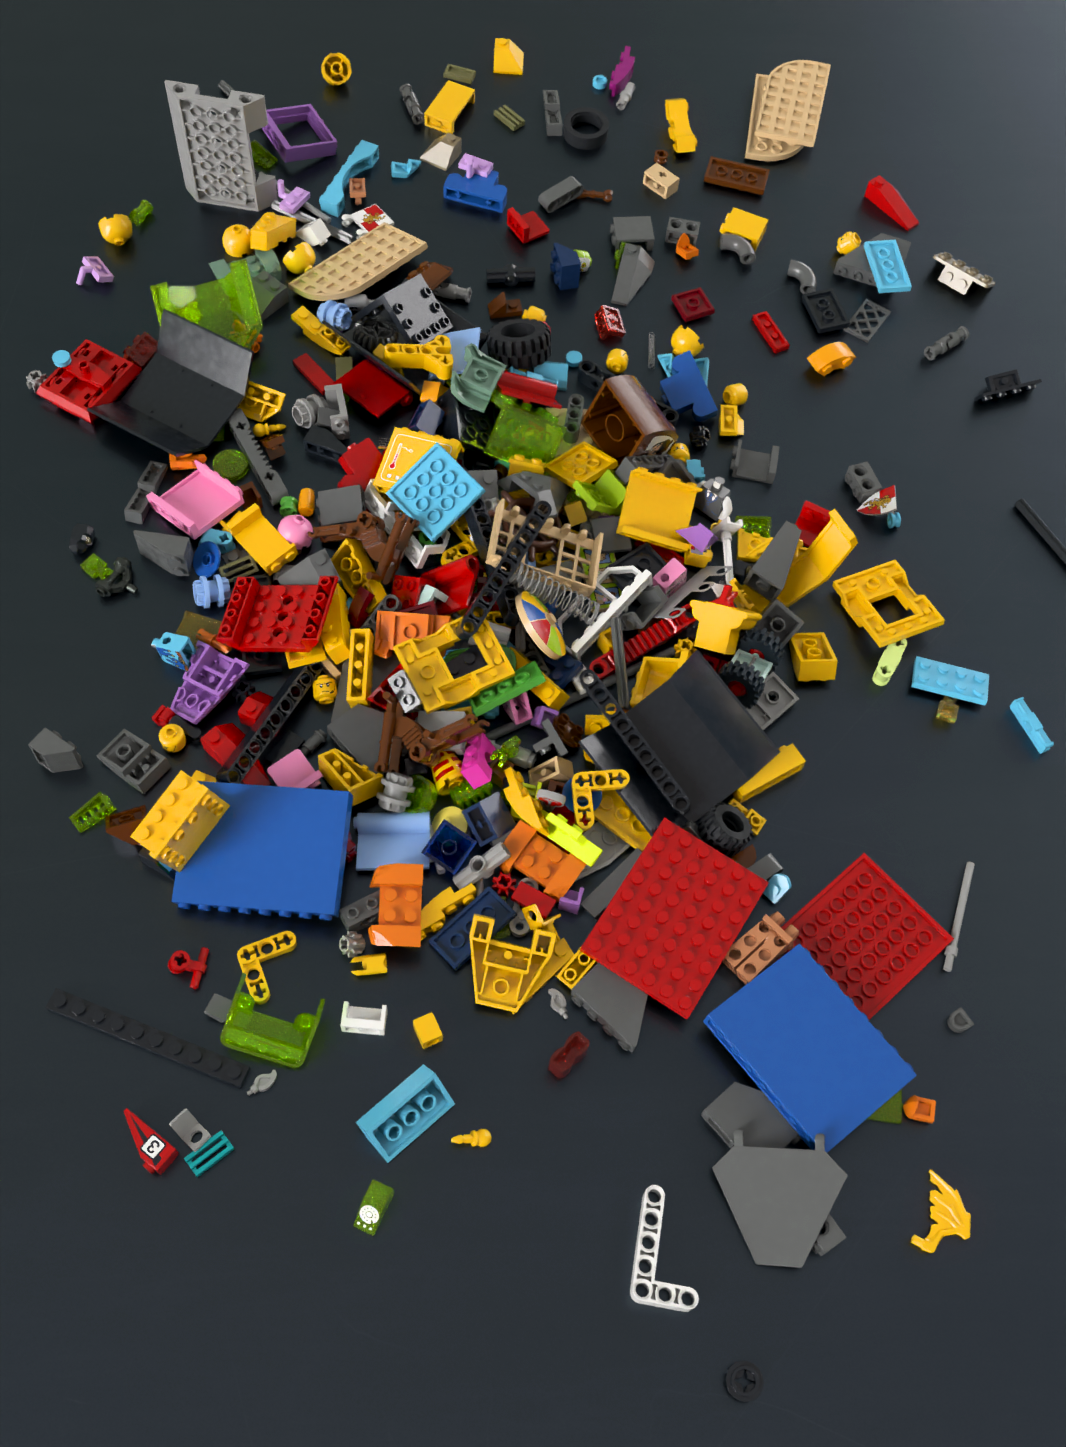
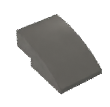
(134, 761)

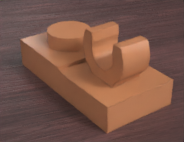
(357, 189)

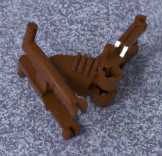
(374, 541)
(417, 738)

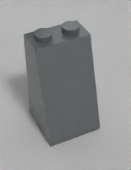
(773, 566)

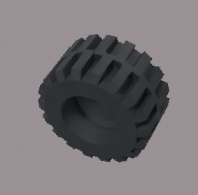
(725, 829)

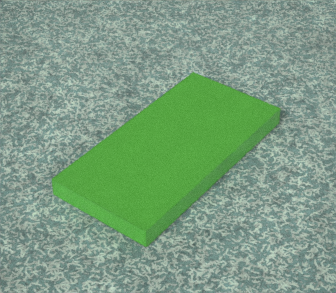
(524, 680)

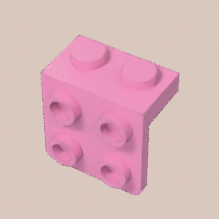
(294, 772)

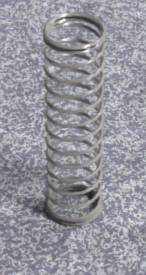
(512, 581)

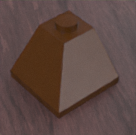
(125, 823)

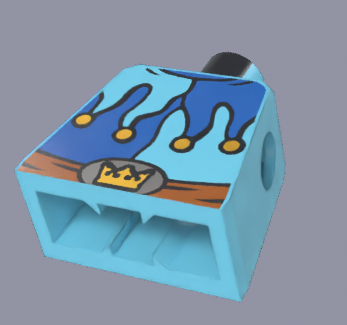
(175, 649)

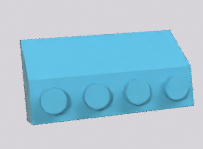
(405, 1113)

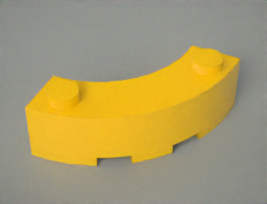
(679, 125)

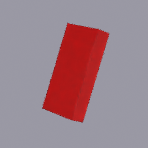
(527, 895)

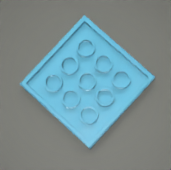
(435, 492)

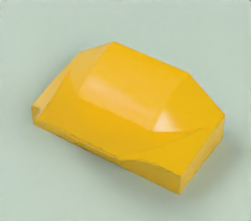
(729, 421)

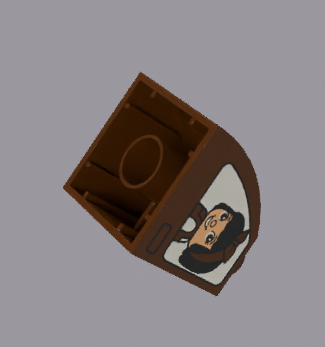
(627, 420)

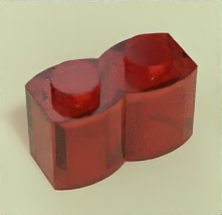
(572, 1052)

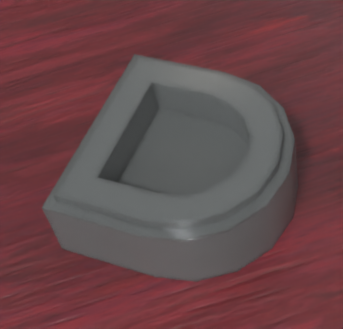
(959, 1021)

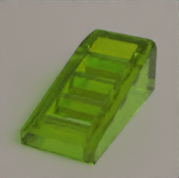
(259, 149)
(757, 520)
(95, 817)

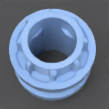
(335, 314)
(211, 591)

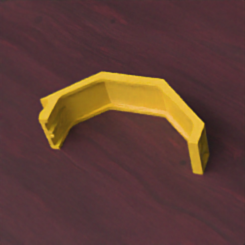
(808, 569)

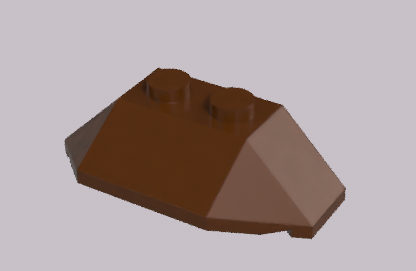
(432, 273)

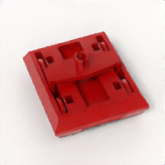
(89, 380)

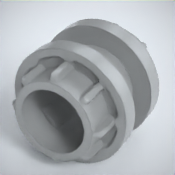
(306, 410)
(395, 792)

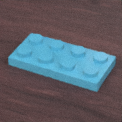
(887, 266)
(950, 680)

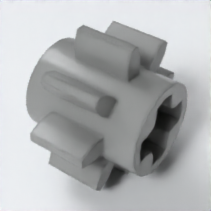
(35, 379)
(352, 944)

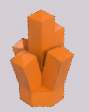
(186, 461)

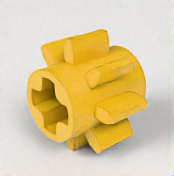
(684, 645)

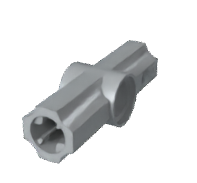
(489, 860)

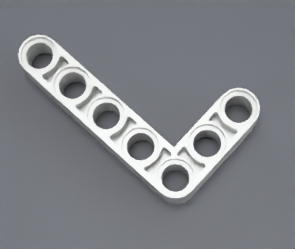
(650, 1256)

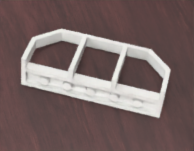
(415, 551)
(616, 607)

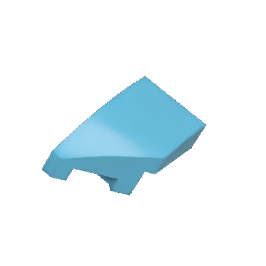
(404, 170)

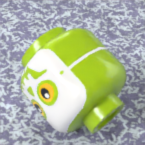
(585, 259)

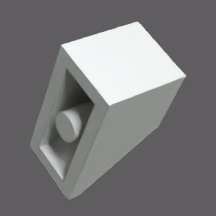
(314, 232)

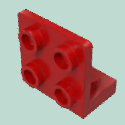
(526, 226)
(812, 522)
(408, 590)

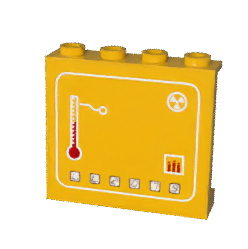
(404, 451)

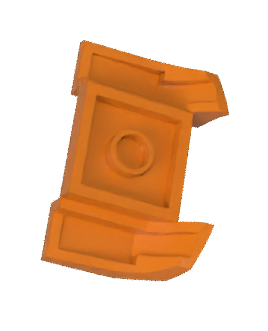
(398, 627)
(541, 861)
(398, 905)

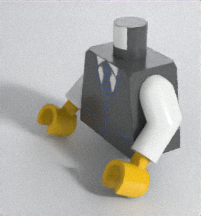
(714, 499)

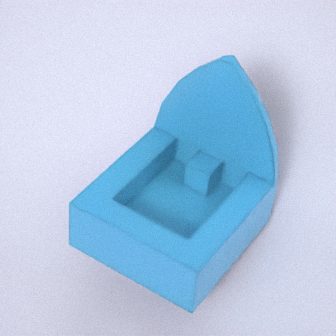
(777, 887)

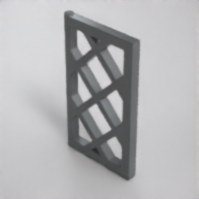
(875, 309)

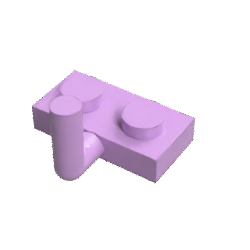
(475, 165)
(292, 201)
(97, 268)

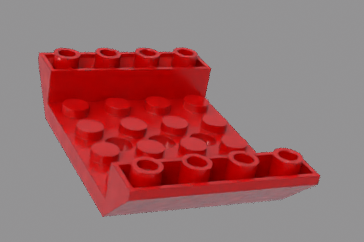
(257, 611)

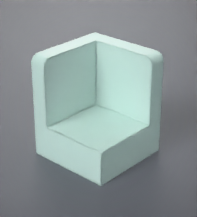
(430, 593)

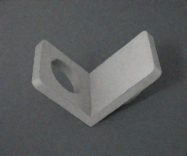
(186, 1126)

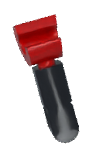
(166, 716)

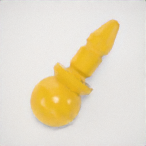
(260, 430)
(481, 1138)

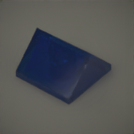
(449, 847)

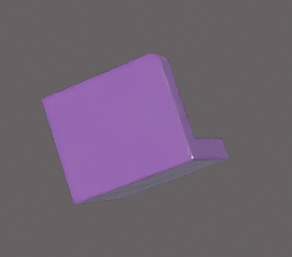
(542, 713)
(571, 901)

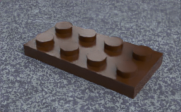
(736, 175)

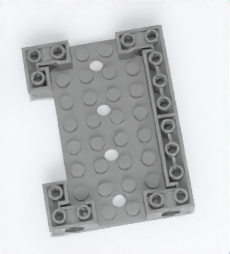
(202, 154)

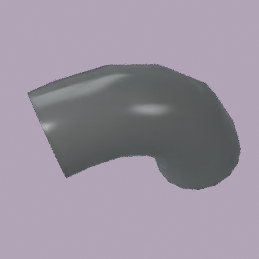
(739, 245)
(804, 274)

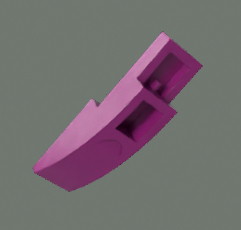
(622, 73)

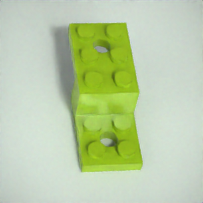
(603, 496)

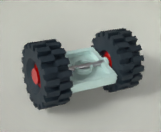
(754, 659)

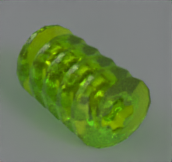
(466, 793)

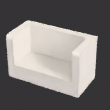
(363, 1019)

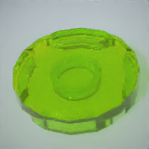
(230, 464)

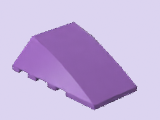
(206, 682)

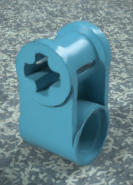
(220, 539)

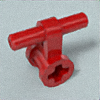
(197, 967)

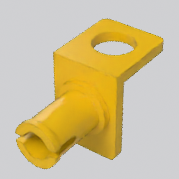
(546, 924)

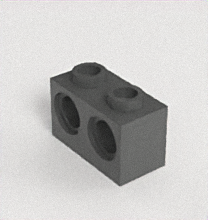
(678, 226)
(862, 481)

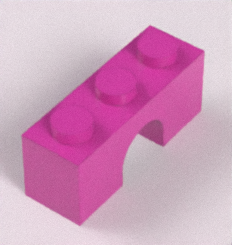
(476, 760)

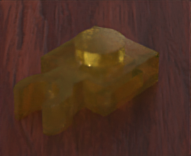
(947, 710)

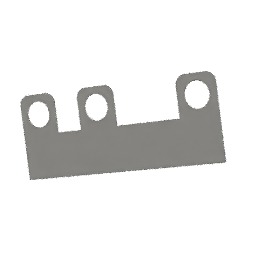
(690, 586)

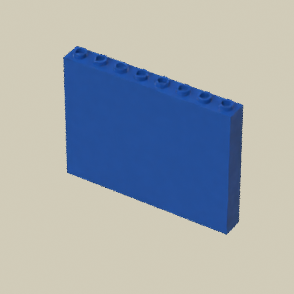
(270, 853)
(809, 1048)

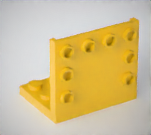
(180, 821)

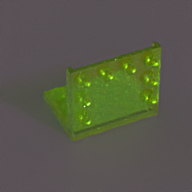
(523, 431)

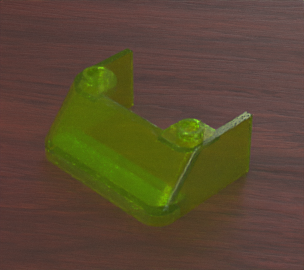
(267, 1035)

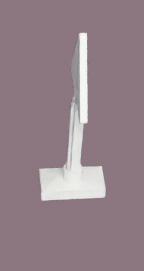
(724, 532)

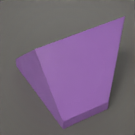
(698, 536)

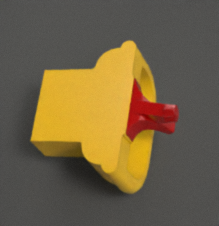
(721, 622)

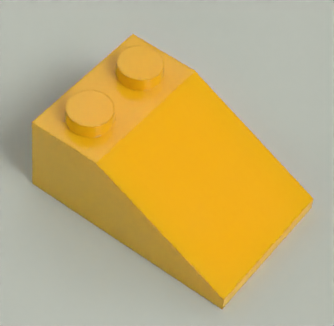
(812, 657)

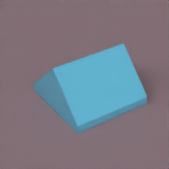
(554, 371)

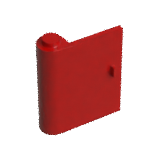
(374, 388)
(528, 389)
(456, 581)

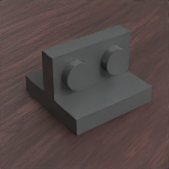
(544, 746)

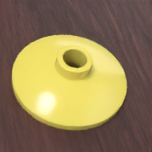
(453, 816)

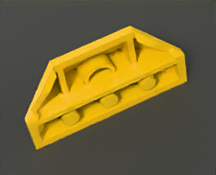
(261, 402)

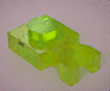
(96, 567)

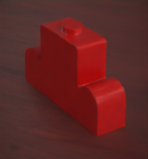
(360, 463)

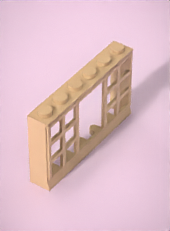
(563, 535)

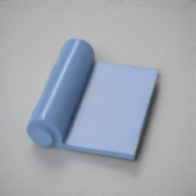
(459, 341)
(391, 839)

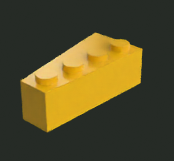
(352, 566)

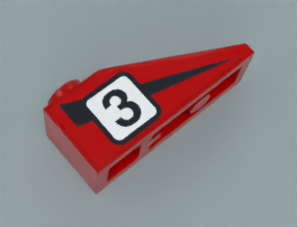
(151, 1146)

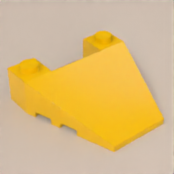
(505, 970)

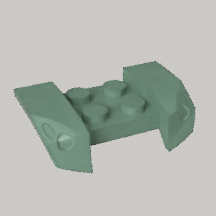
(259, 262)
(477, 380)

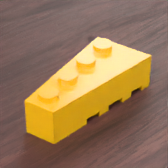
(336, 628)

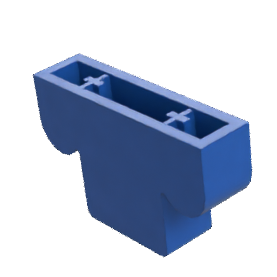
(476, 191)
(687, 389)

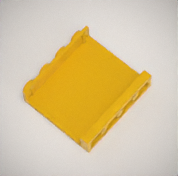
(656, 508)

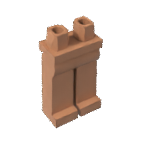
(760, 947)

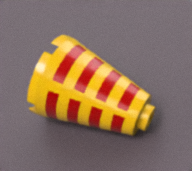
(447, 772)

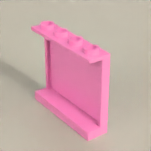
(198, 501)

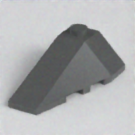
(633, 272)

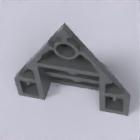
(539, 487)

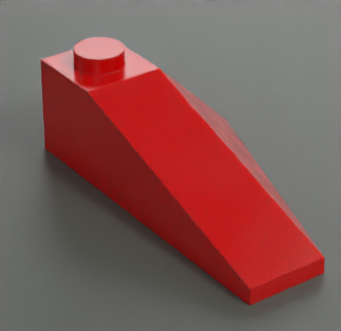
(891, 202)
(221, 743)

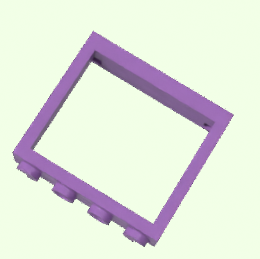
(300, 152)

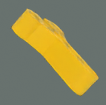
(431, 356)

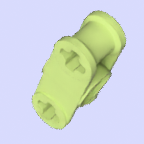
(889, 662)

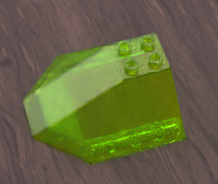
(222, 305)

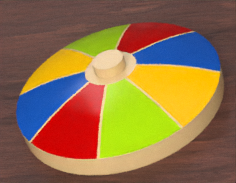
(540, 625)

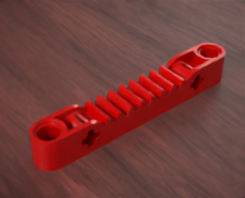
(645, 641)

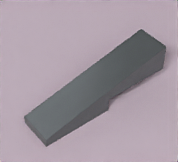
(552, 113)
(149, 482)
(603, 894)

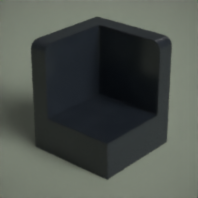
(415, 768)

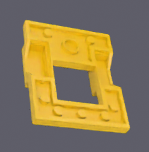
(880, 582)
(431, 675)

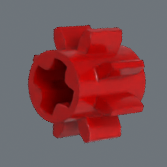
(506, 879)

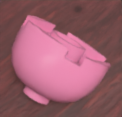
(295, 530)

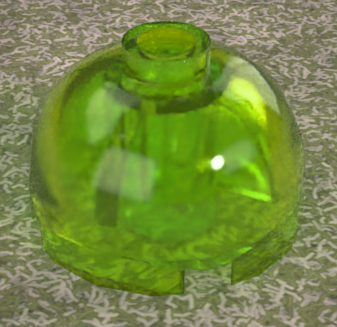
(424, 796)

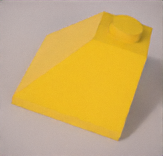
(507, 57)

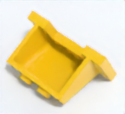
(653, 674)

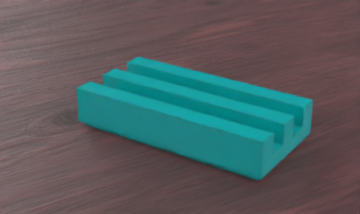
(220, 1135)

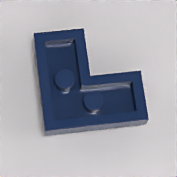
(563, 669)

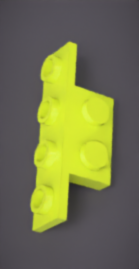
(571, 838)

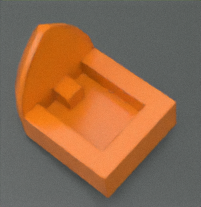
(685, 249)
(920, 1109)

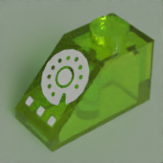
(373, 1207)

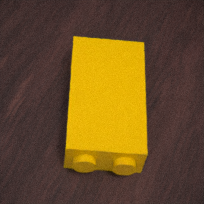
(448, 106)
(261, 540)

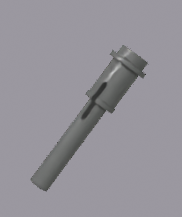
(313, 742)

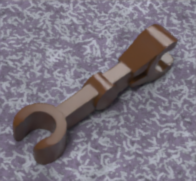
(593, 194)

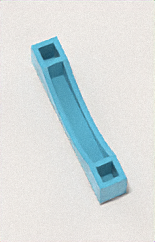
(362, 158)

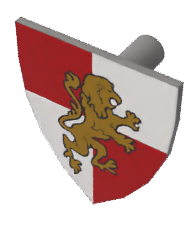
(880, 503)

